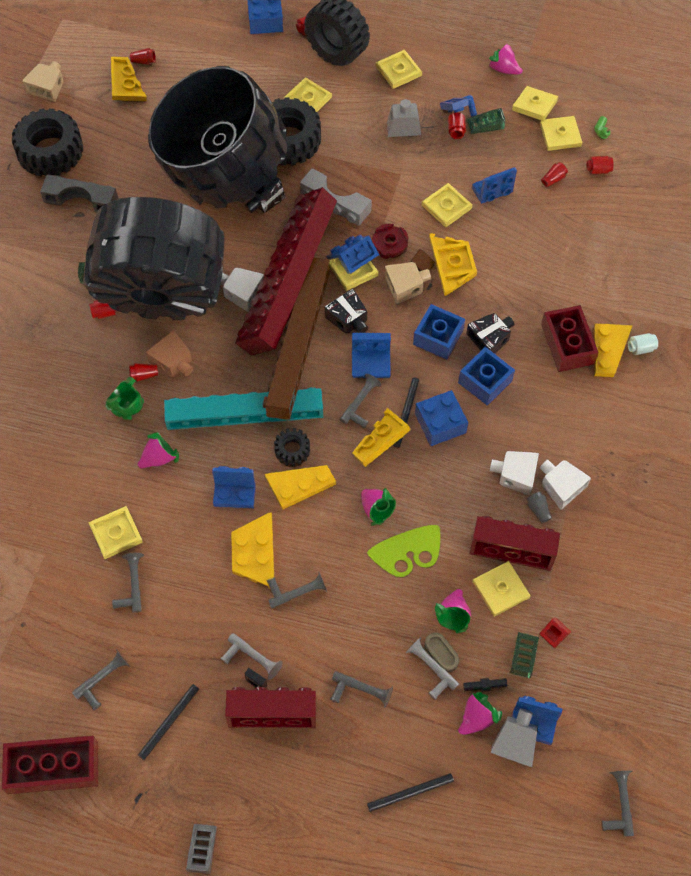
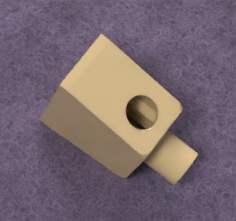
(44, 81)
(405, 280)

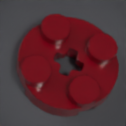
(394, 249)

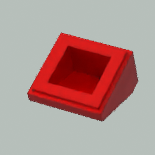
(555, 632)

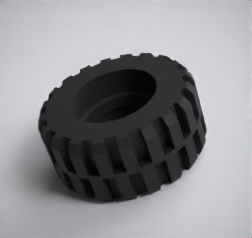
(337, 31)
(307, 120)
(42, 126)

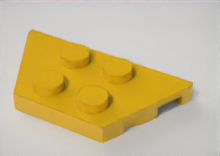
(453, 262)
(254, 550)

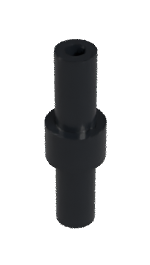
(485, 684)

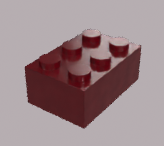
(569, 338)

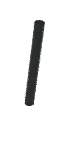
(408, 405)
(150, 745)
(410, 792)

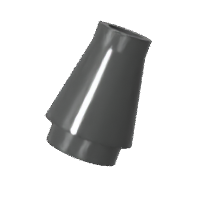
(539, 506)

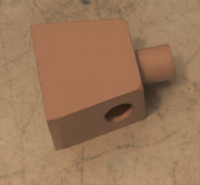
(171, 355)

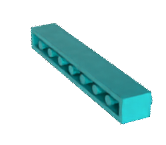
(236, 409)

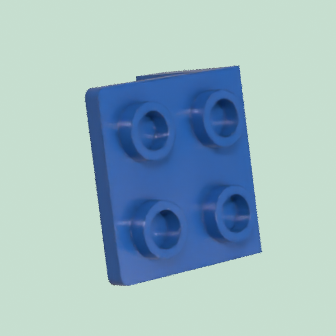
(495, 185)
(354, 253)
(371, 355)
(234, 487)
(544, 717)

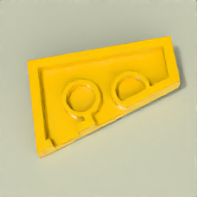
(124, 82)
(610, 342)
(384, 435)
(299, 484)

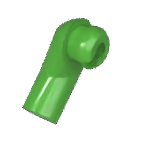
(600, 128)

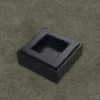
(255, 679)

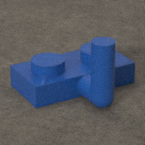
(458, 105)

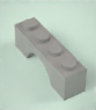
(352, 207)

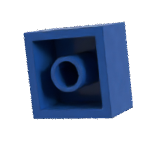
(265, 16)
(439, 331)
(486, 376)
(441, 418)

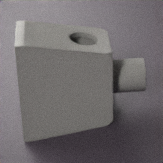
(403, 120)
(517, 739)

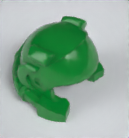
(125, 400)

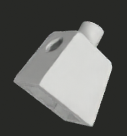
(241, 286)
(517, 470)
(563, 482)

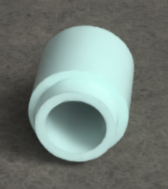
(643, 343)

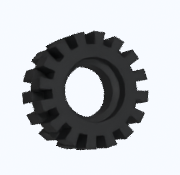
(292, 436)

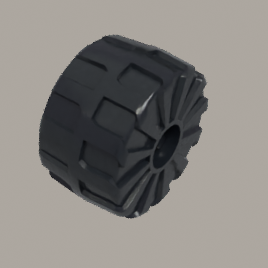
(217, 136)
(154, 258)

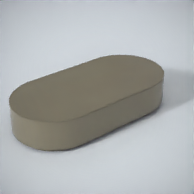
(441, 651)

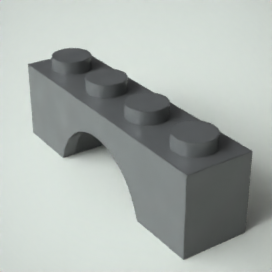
(59, 190)

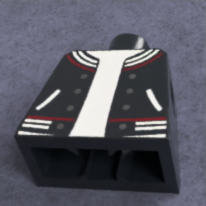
(267, 197)
(347, 313)
(490, 332)

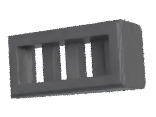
(196, 867)

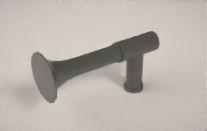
(371, 382)
(287, 596)
(135, 600)
(344, 680)
(84, 689)
(626, 822)

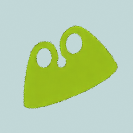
(395, 549)

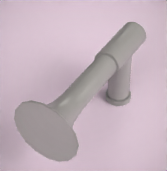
(271, 667)
(446, 678)

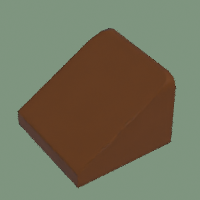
(423, 261)

